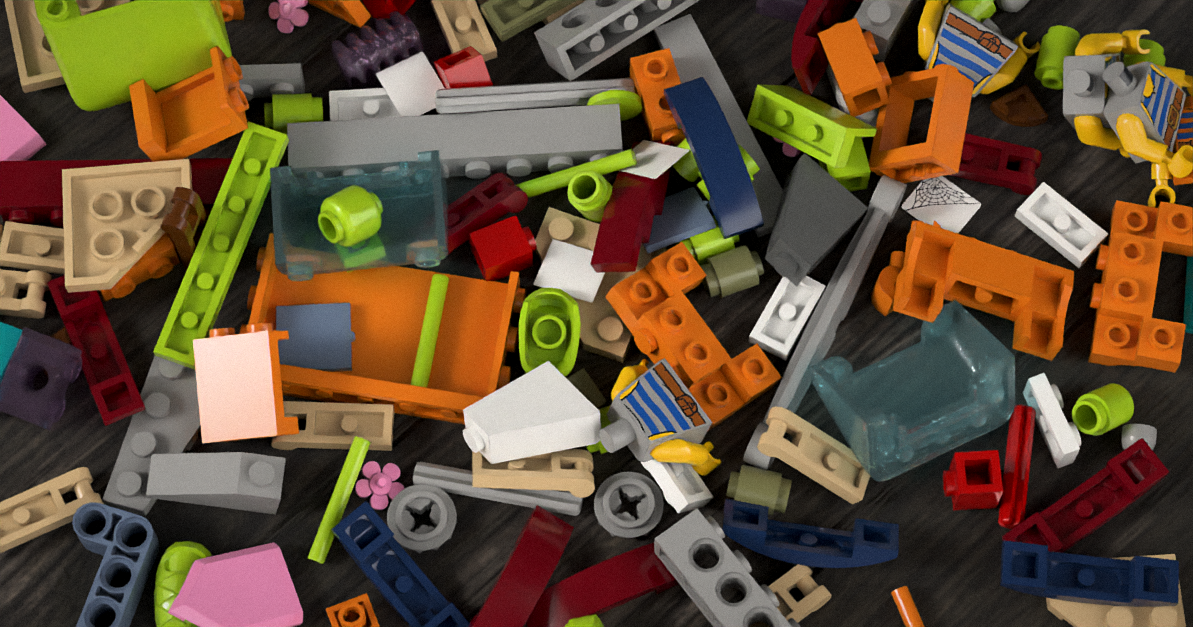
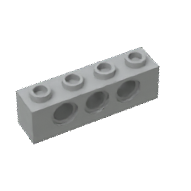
(600, 30)
(698, 536)

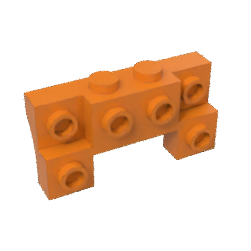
(987, 279)
(1126, 296)
(670, 328)

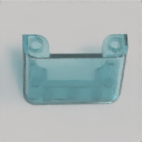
(411, 222)
(923, 397)

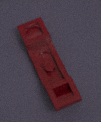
(807, 51)
(101, 353)
(1094, 501)
(525, 572)
(602, 587)

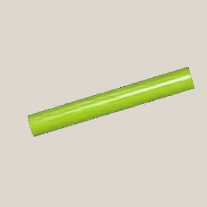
(562, 178)
(430, 330)
(339, 499)

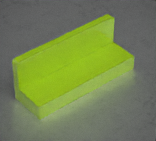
(806, 123)

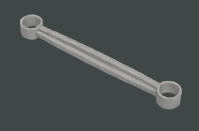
(831, 309)

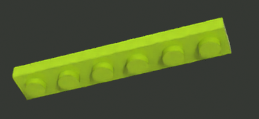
(221, 244)

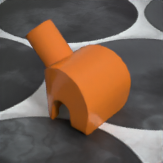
(885, 286)

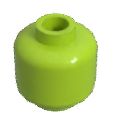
(350, 216)

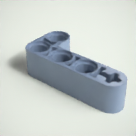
(116, 559)

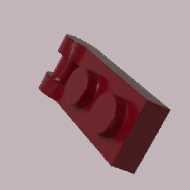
(987, 159)
(483, 207)

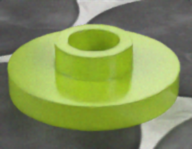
(629, 102)

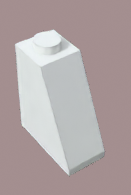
(531, 418)

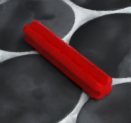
(1017, 466)

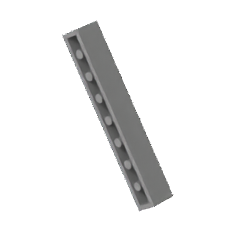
(467, 142)

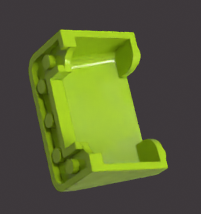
(129, 43)

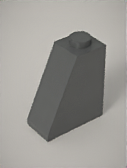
(810, 220)

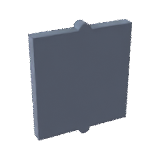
(681, 218)
(317, 336)

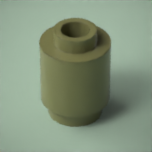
(731, 272)
(760, 488)

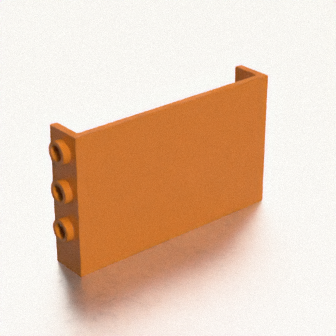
(387, 325)

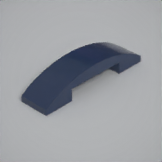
(716, 156)
(810, 545)
(394, 572)
(1089, 578)

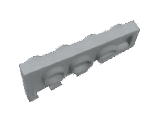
(165, 427)

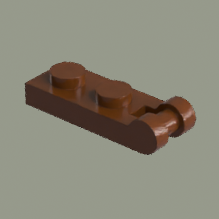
(185, 222)

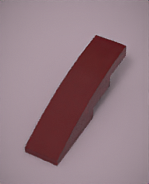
(628, 219)

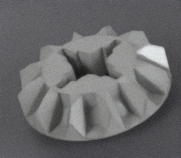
(633, 487)
(419, 499)

